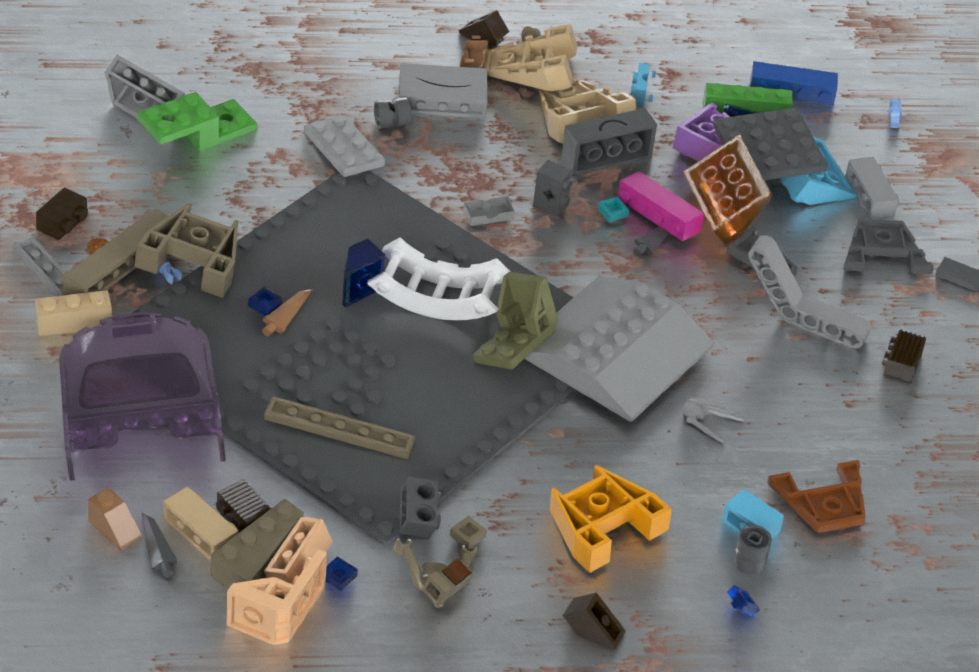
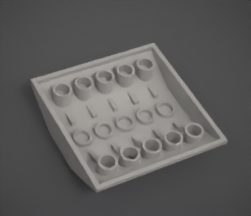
(621, 344)

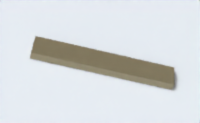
(339, 427)

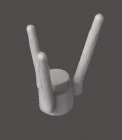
(696, 409)

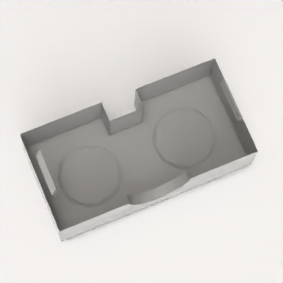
(495, 210)

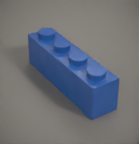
(804, 83)

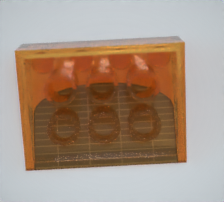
(729, 189)

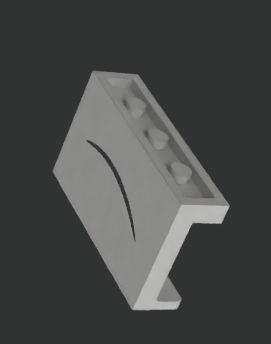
(444, 90)

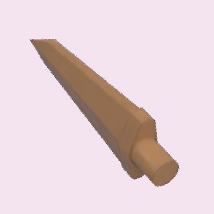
(282, 316)

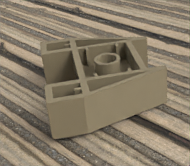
(195, 241)

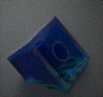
(362, 264)

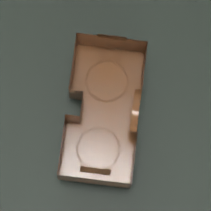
(474, 53)

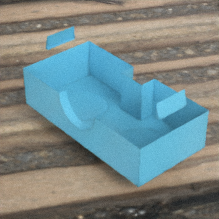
(639, 84)

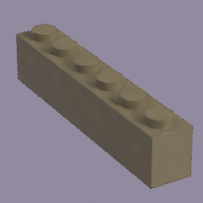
(111, 261)

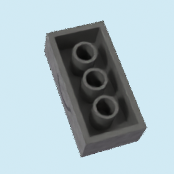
(608, 141)

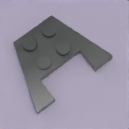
(885, 239)

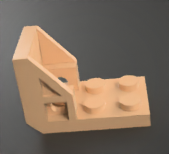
(259, 613)

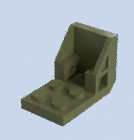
(525, 321)

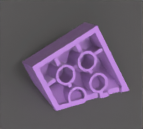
(697, 134)

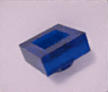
(265, 301)
(340, 573)
(742, 601)

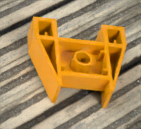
(600, 507)

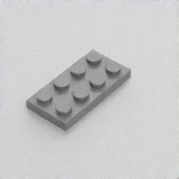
(344, 145)

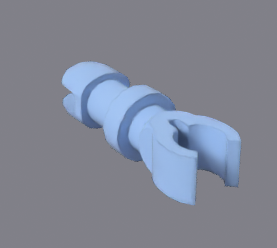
(895, 112)
(170, 272)

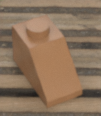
(113, 518)

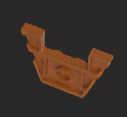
(827, 506)

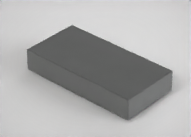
(959, 274)

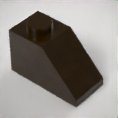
(488, 27)
(594, 620)

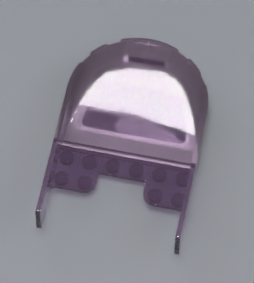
(137, 376)

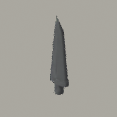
(650, 241)
(159, 550)

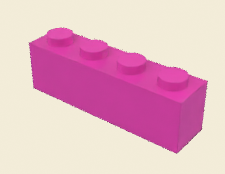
(660, 206)

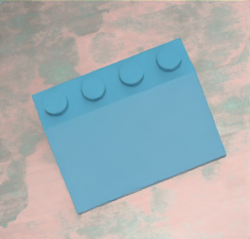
(820, 186)

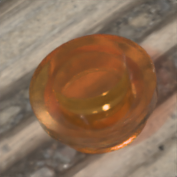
(95, 243)

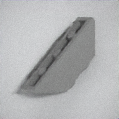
(136, 89)

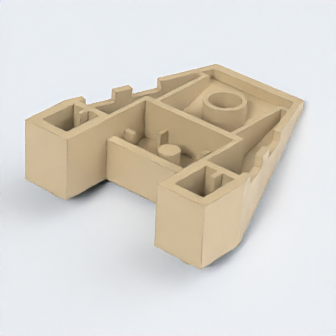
(537, 61)
(580, 104)

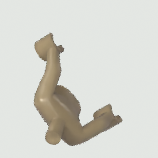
(420, 575)

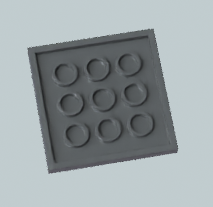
(776, 141)

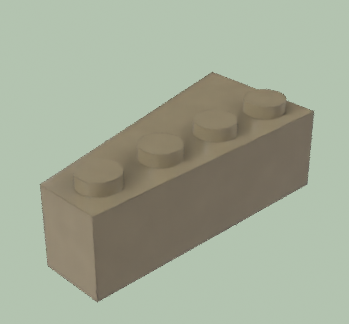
(254, 547)

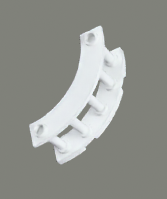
(443, 274)

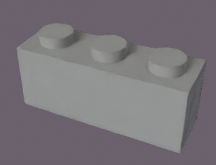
(872, 188)

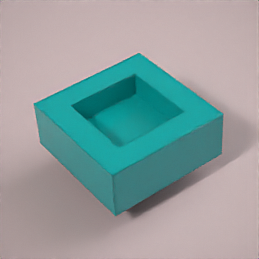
(613, 209)

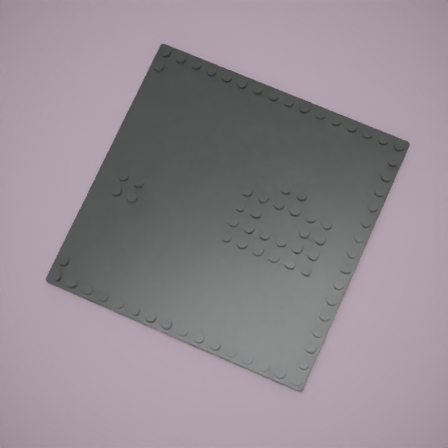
(363, 357)

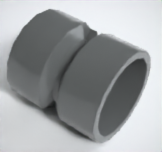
(390, 113)
(752, 549)

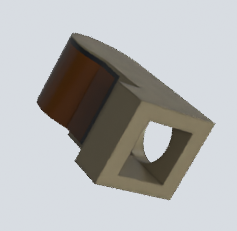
(447, 581)

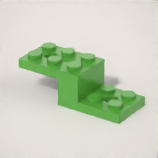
(197, 121)

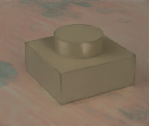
(468, 532)

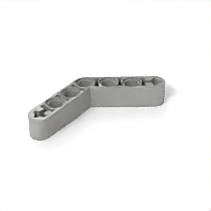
(799, 308)

